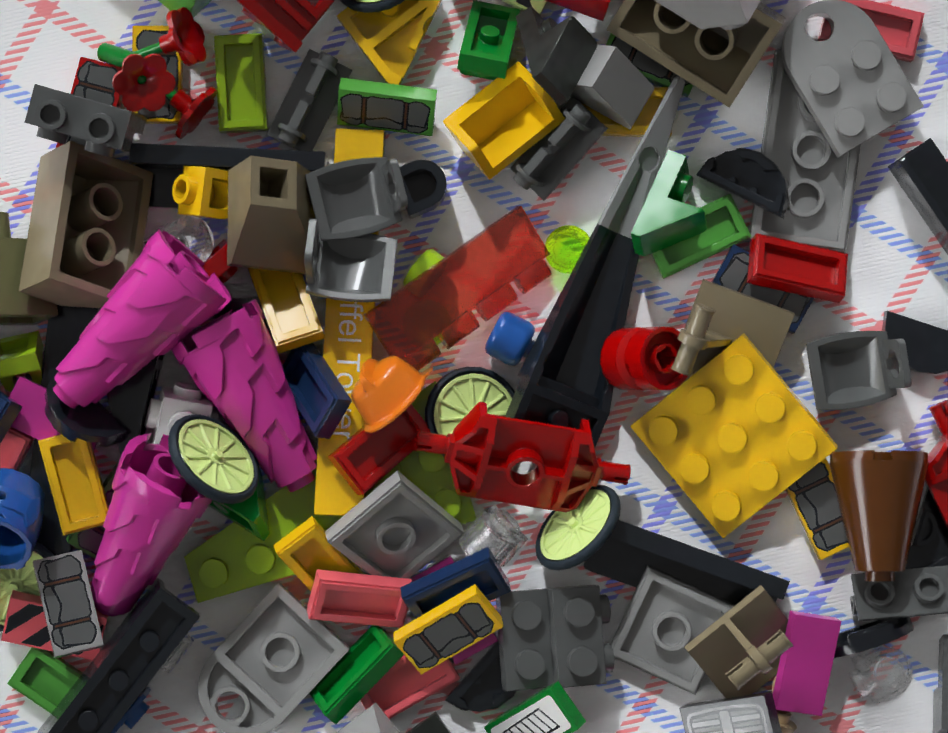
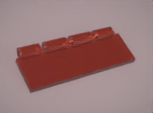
(465, 280)

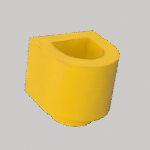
(202, 192)

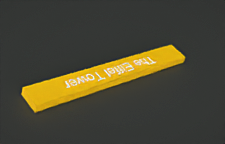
(345, 349)

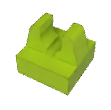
(21, 355)

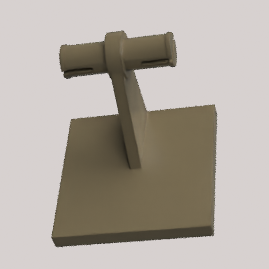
(723, 316)
(743, 645)

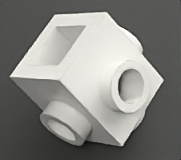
(175, 404)

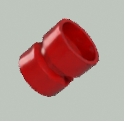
(642, 358)

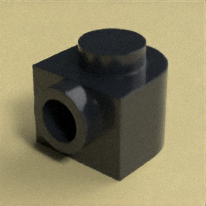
(424, 186)

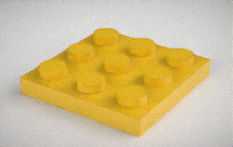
(734, 436)

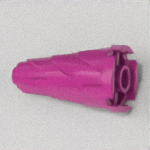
(144, 317)
(245, 381)
(143, 524)

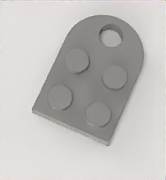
(850, 78)
(269, 662)

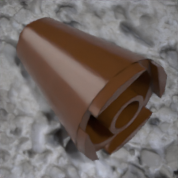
(879, 506)

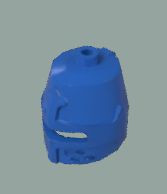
(19, 517)

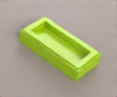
(241, 83)

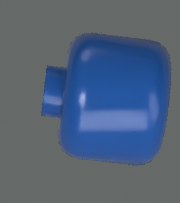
(510, 339)

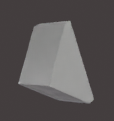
(613, 86)

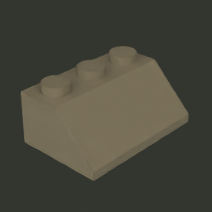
(707, 58)
(83, 226)

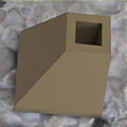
(268, 215)

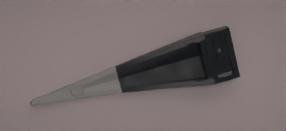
(563, 369)

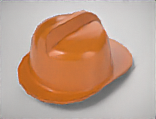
(386, 390)

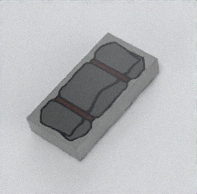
(68, 604)

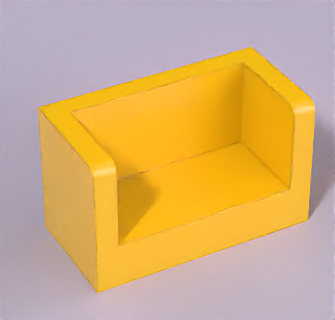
(504, 120)

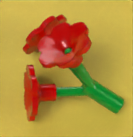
(144, 74)

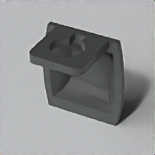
(357, 197)
(350, 268)
(856, 369)

